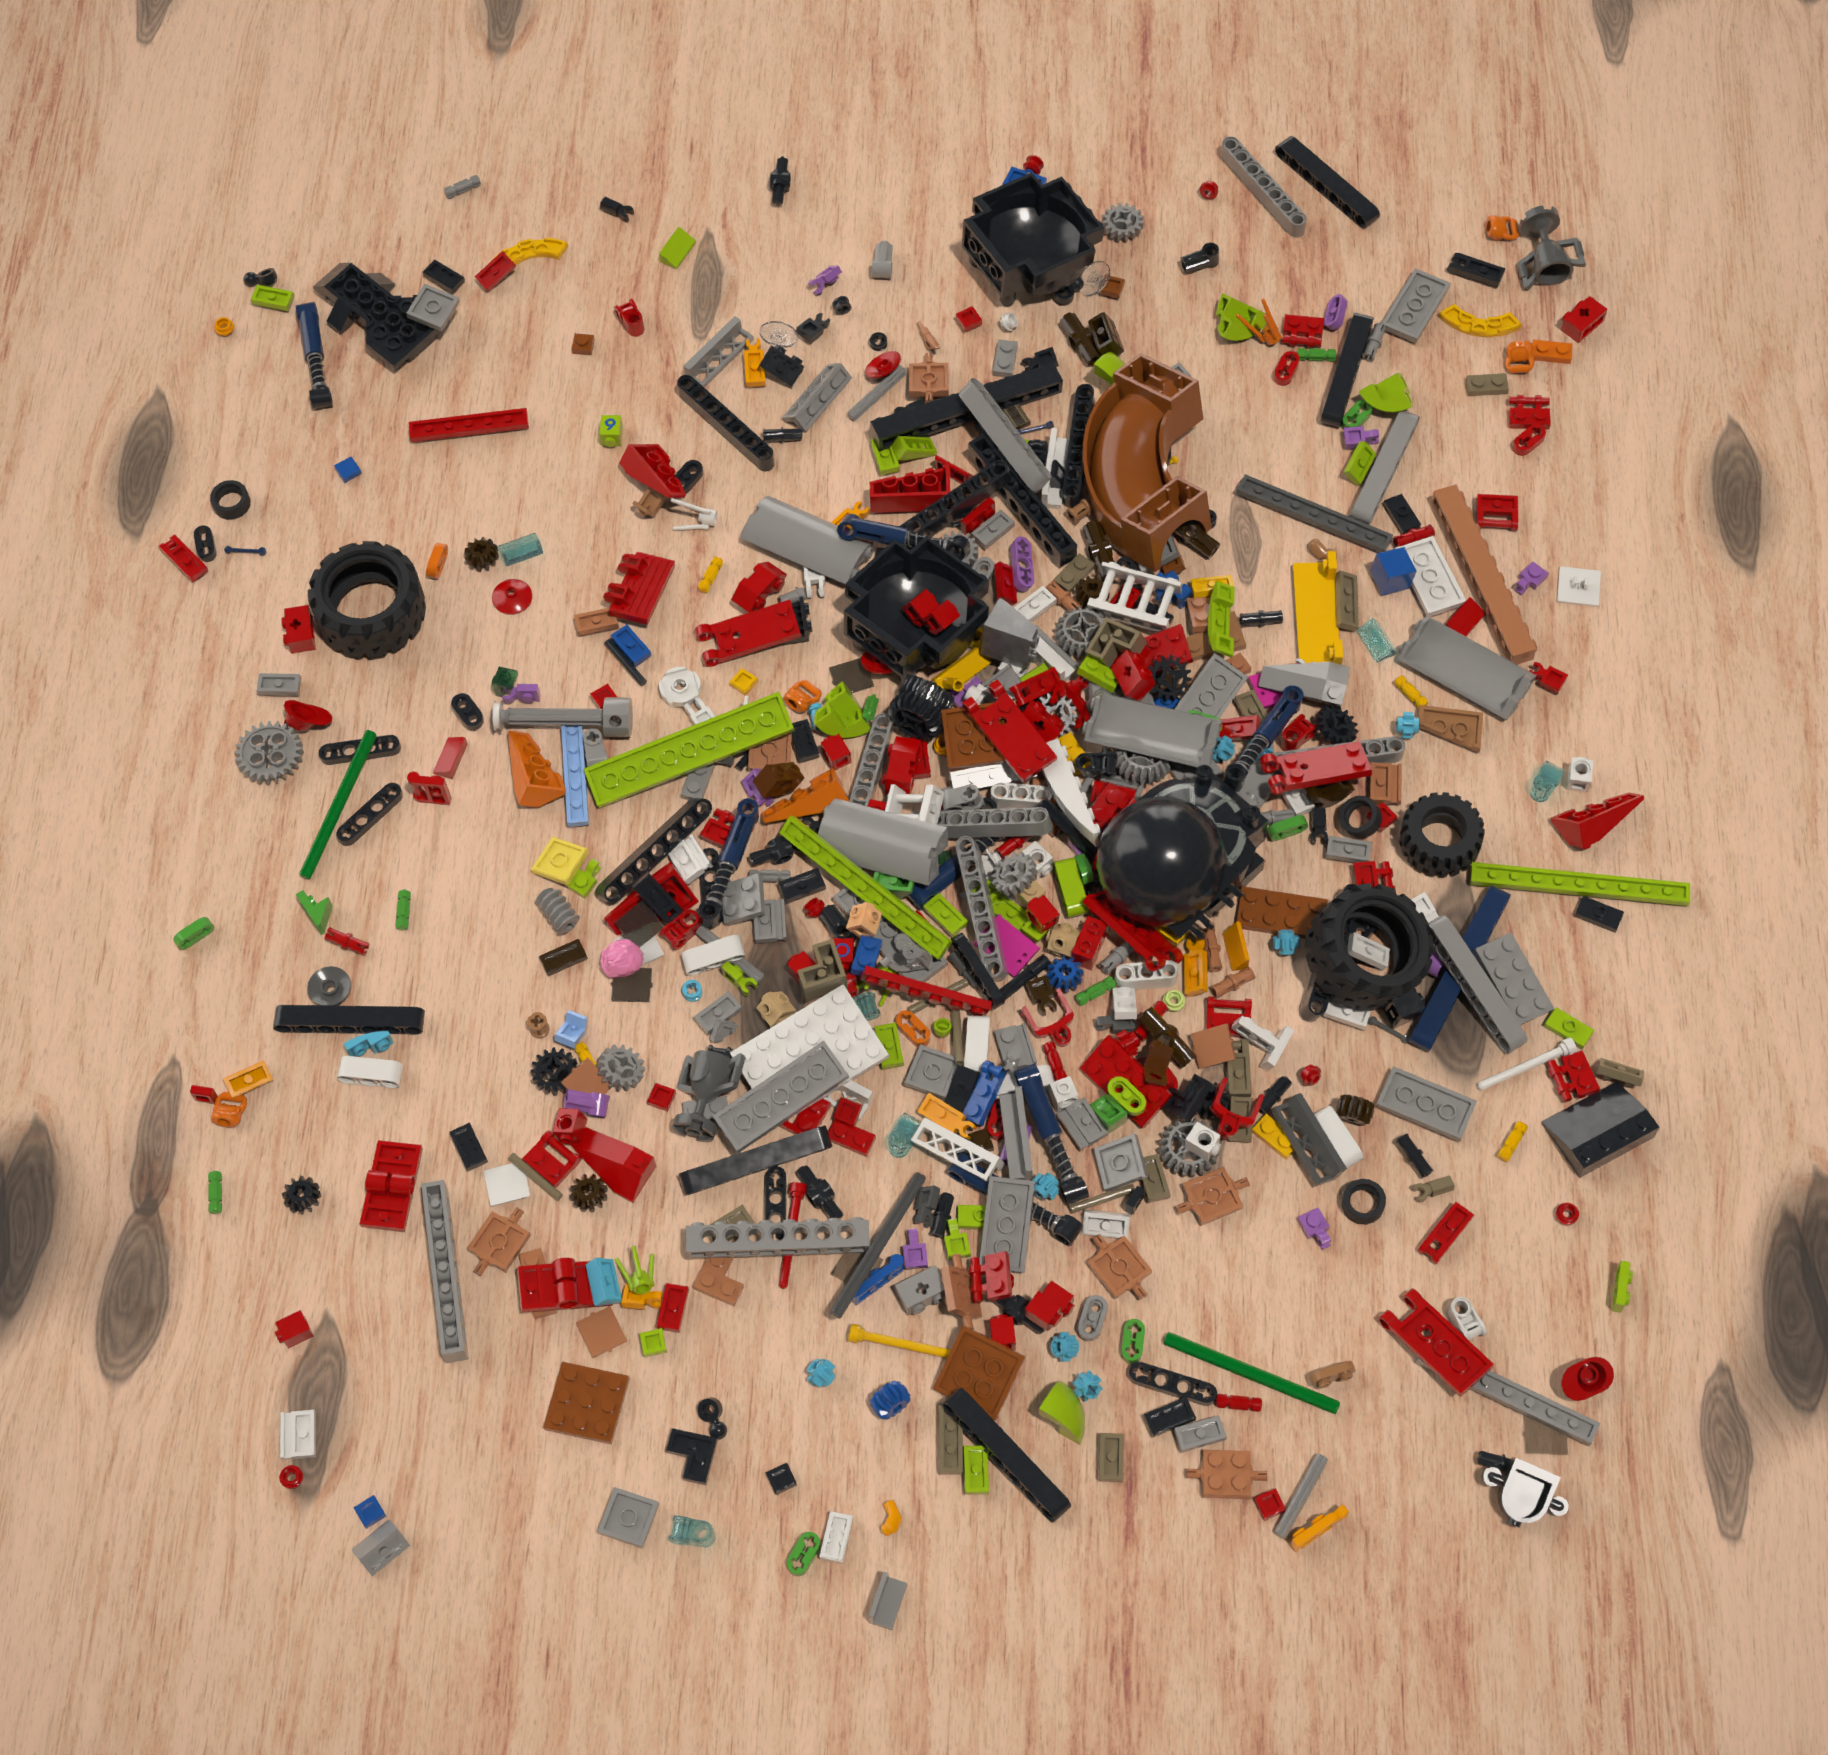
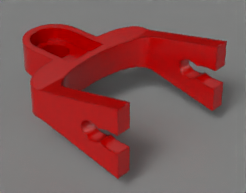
(1073, 691)
(1056, 1028)
(1229, 1119)

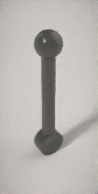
(1404, 1038)

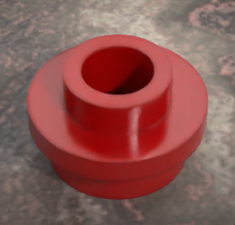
(1209, 186)
(814, 907)
(1310, 1075)
(1570, 1208)
(286, 1472)

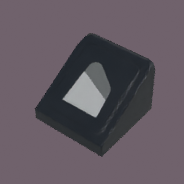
(1057, 475)

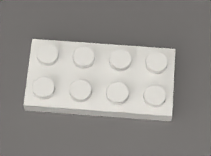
(1433, 581)

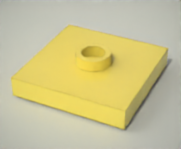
(560, 861)

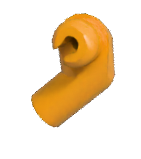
(893, 1520)

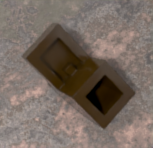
(1329, 794)

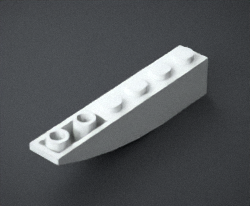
(1067, 793)

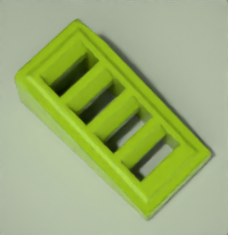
(903, 452)

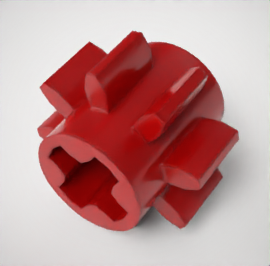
(1128, 1041)

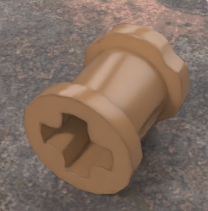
(1079, 511)
(543, 1025)

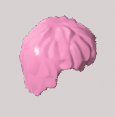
(621, 958)

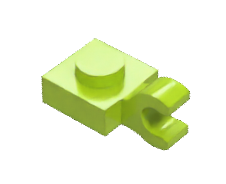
(584, 881)
(735, 976)
(957, 1242)

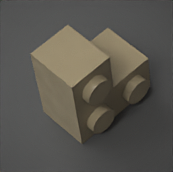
(1114, 638)
(826, 974)

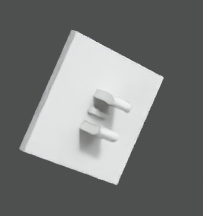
(1579, 586)

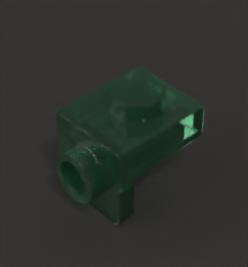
(505, 679)

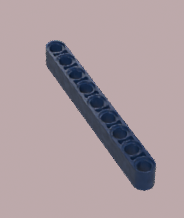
(1448, 989)

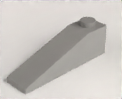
(1319, 681)

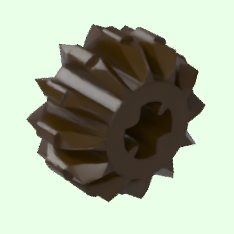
(481, 554)
(1089, 589)
(1355, 1109)
(584, 1187)

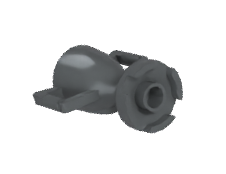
(1550, 259)
(709, 1079)

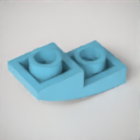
(377, 1041)

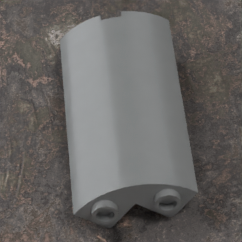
(805, 539)
(1466, 667)
(1152, 730)
(884, 840)

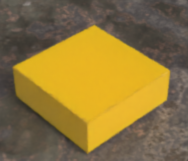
(743, 681)

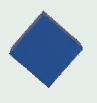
(1393, 571)

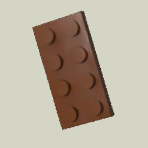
(1275, 911)

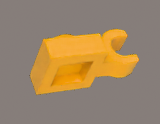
(639, 1301)

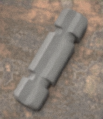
(462, 186)
(772, 875)
(1011, 1064)

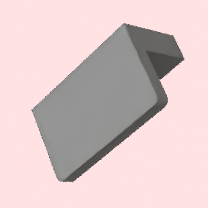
(380, 1547)
(887, 1602)

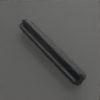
(1069, 829)

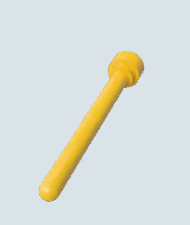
(859, 1334)

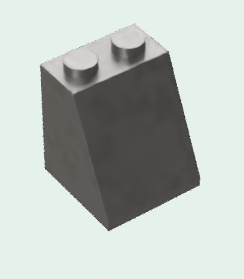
(1009, 636)

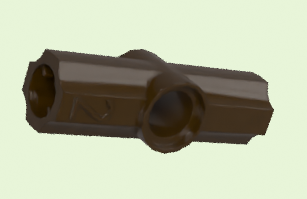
(1080, 338)
(1200, 541)
(1098, 547)
(1157, 1026)

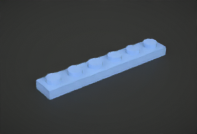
(574, 775)

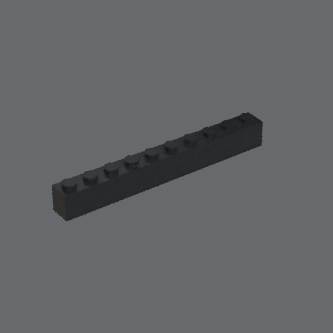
(952, 411)

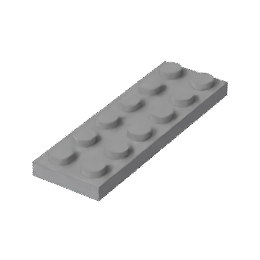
(887, 931)
(780, 1096)

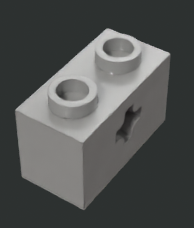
(928, 1281)

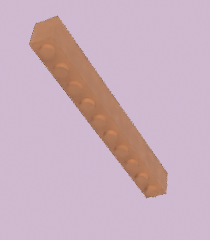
(1483, 575)

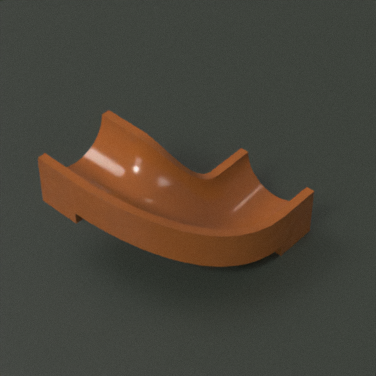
(1128, 457)

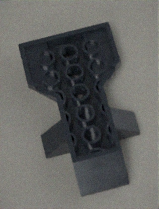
(361, 298)

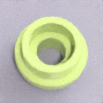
(1174, 994)

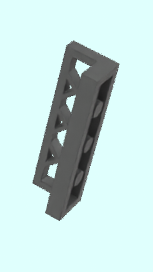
(1313, 1139)

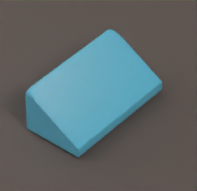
(603, 1281)

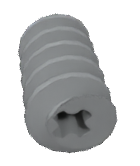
(557, 910)

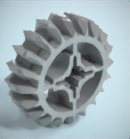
(1072, 638)
(1141, 767)
(1179, 1160)

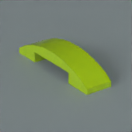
(1219, 619)
(1012, 913)

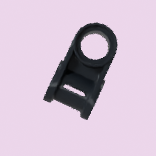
(1101, 764)

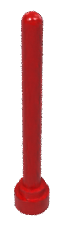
(797, 1193)

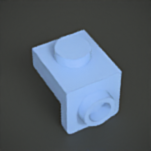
(572, 1030)

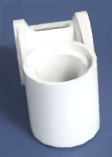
(1469, 1323)

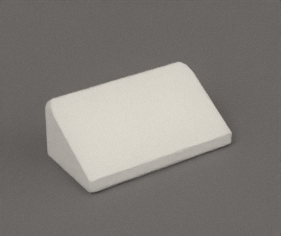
(1106, 1223)

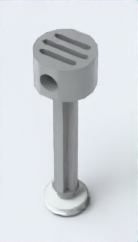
(572, 716)

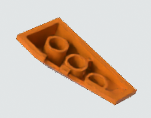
(532, 775)
(808, 800)

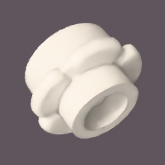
(1009, 321)

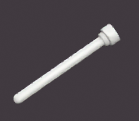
(1566, 1048)

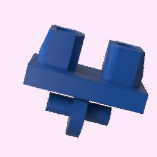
(1178, 599)

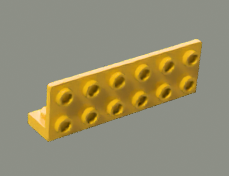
(1316, 611)

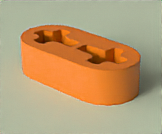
(437, 560)
(909, 1032)

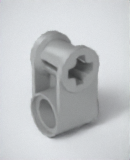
(594, 751)
(961, 798)

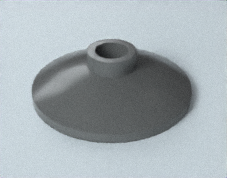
(325, 979)

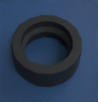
(225, 488)
(1354, 803)
(1370, 1186)

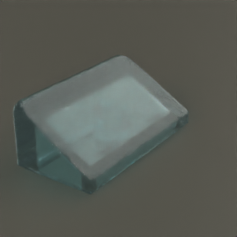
(520, 549)
(1376, 640)

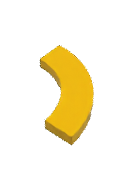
(531, 248)
(1469, 324)

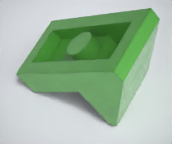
(895, 885)
(317, 912)
(1109, 1113)

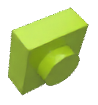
(653, 1342)

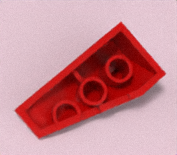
(651, 467)
(1595, 821)
(671, 881)

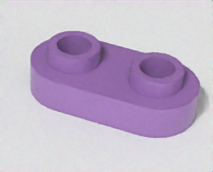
(1335, 312)

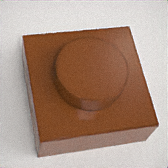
(1113, 287)
(583, 344)
(1176, 565)

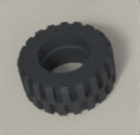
(1448, 811)

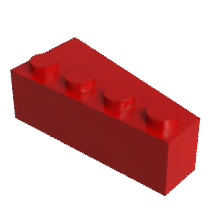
(909, 492)

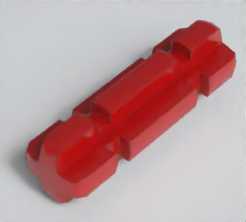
(1054, 1060)
(1239, 1402)

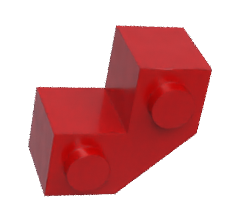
(752, 592)
(926, 611)
(902, 764)
(1050, 1306)

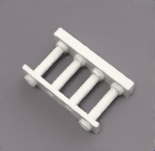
(1136, 617)
(930, 800)

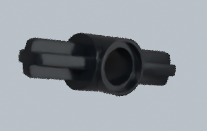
(780, 181)
(778, 851)
(819, 1192)
(1015, 1307)

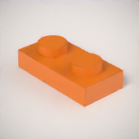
(1552, 351)

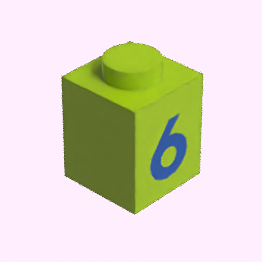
(611, 430)

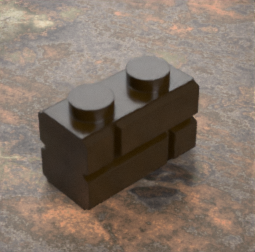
(1105, 334)

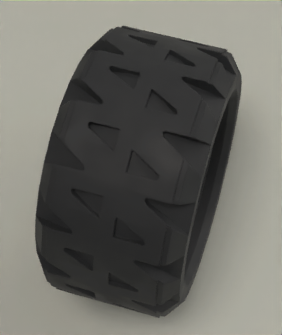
(358, 565)
(1400, 923)

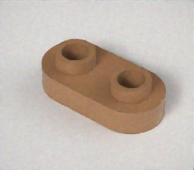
(1324, 1377)

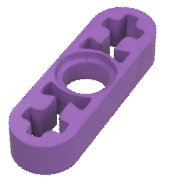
(1018, 571)

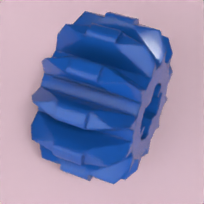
(1072, 970)
(890, 1400)

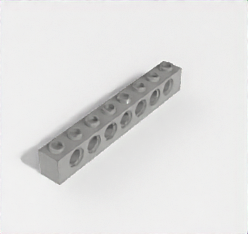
(766, 1246)
(444, 1272)

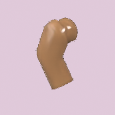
(1319, 549)

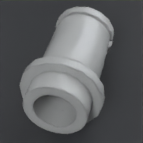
(793, 595)

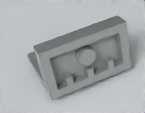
(1256, 787)

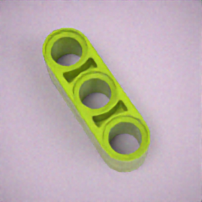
(1070, 887)

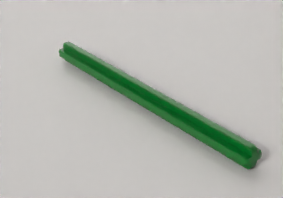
(337, 804)
(1252, 1372)

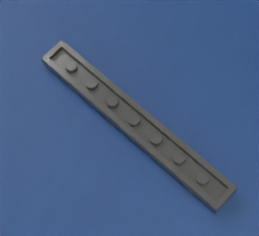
(1314, 514)

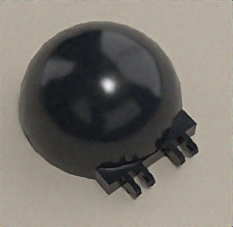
(1165, 864)

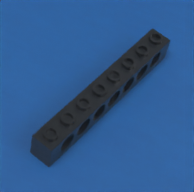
(1026, 504)

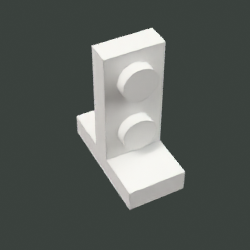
(1264, 1039)

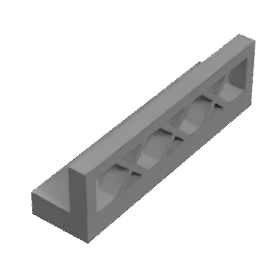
(713, 352)
(817, 396)
(1016, 1135)

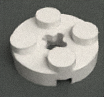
(679, 697)

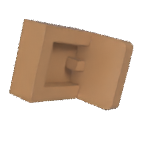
(650, 502)

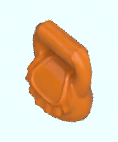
(1497, 228)
(1518, 352)
(799, 700)
(225, 1114)

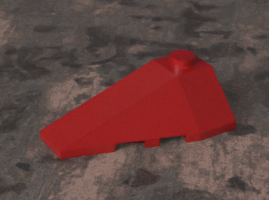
(616, 1162)

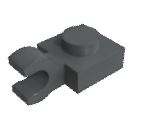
(1106, 1022)
(925, 1202)

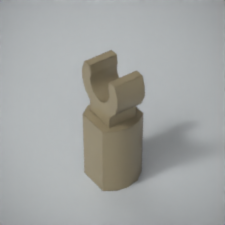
(1434, 1188)

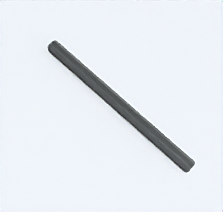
(877, 1245)

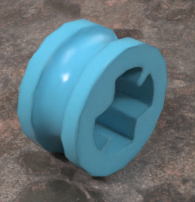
(692, 997)

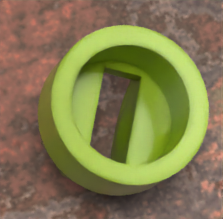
(942, 1027)

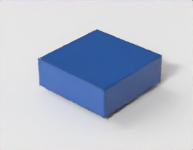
(347, 469)
(370, 1511)

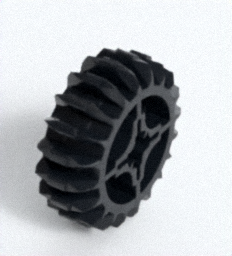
(928, 689)
(915, 716)

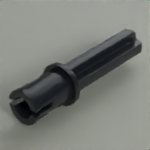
(1031, 971)

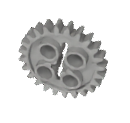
(249, 752)

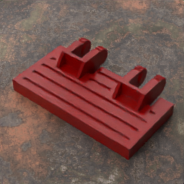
(641, 587)

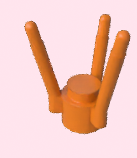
(1270, 332)

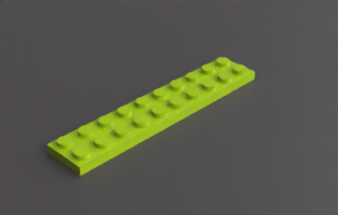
(689, 749)

